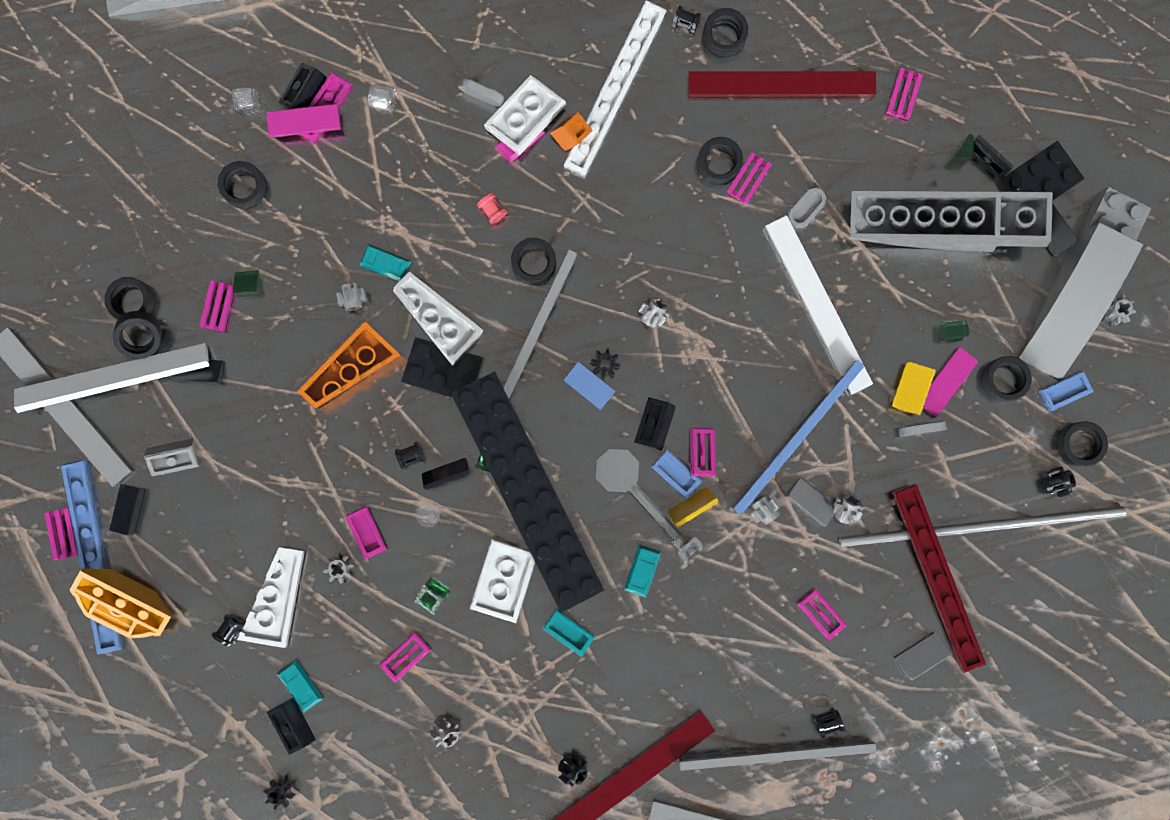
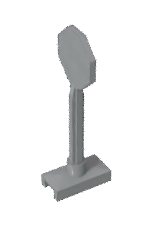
(619, 472)

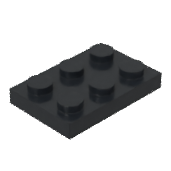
(1045, 172)
(431, 370)

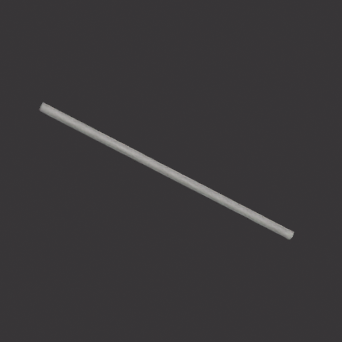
(988, 525)

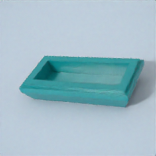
(384, 262)
(642, 570)
(568, 632)
(300, 685)

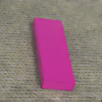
(332, 92)
(303, 120)
(948, 381)

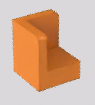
(571, 131)

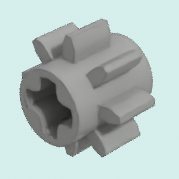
(351, 296)
(654, 312)
(1123, 315)
(766, 509)
(848, 509)
(332, 570)
(444, 732)

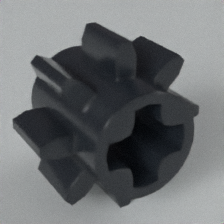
(604, 370)
(1060, 482)
(572, 770)
(285, 789)

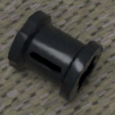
(686, 19)
(409, 455)
(225, 639)
(829, 724)

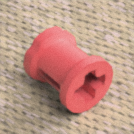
(492, 208)

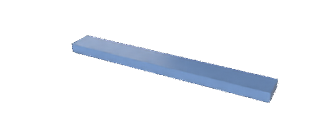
(798, 437)
(88, 539)

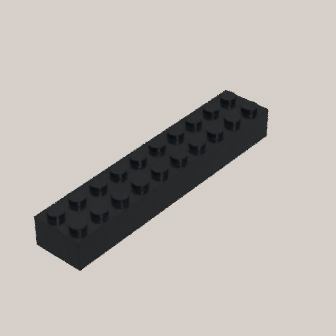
(527, 492)

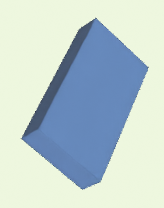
(589, 386)
(1065, 391)
(676, 473)

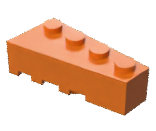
(353, 361)

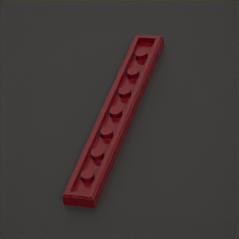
(782, 84)
(939, 578)
(640, 770)

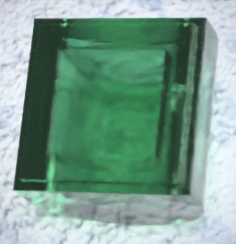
(953, 331)

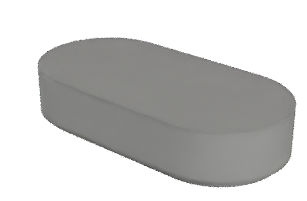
(481, 92)
(807, 207)
(922, 428)

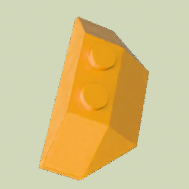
(120, 603)

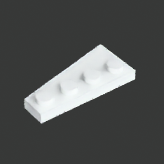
(440, 320)
(273, 610)

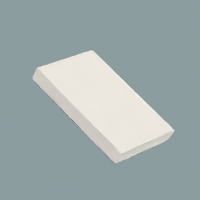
(525, 114)
(503, 581)

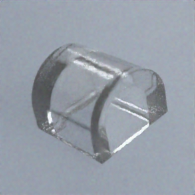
(381, 96)
(246, 98)

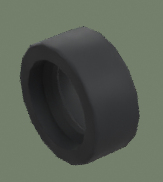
(733, 16)
(731, 146)
(229, 171)
(533, 243)
(121, 283)
(132, 351)
(1023, 371)
(1099, 436)

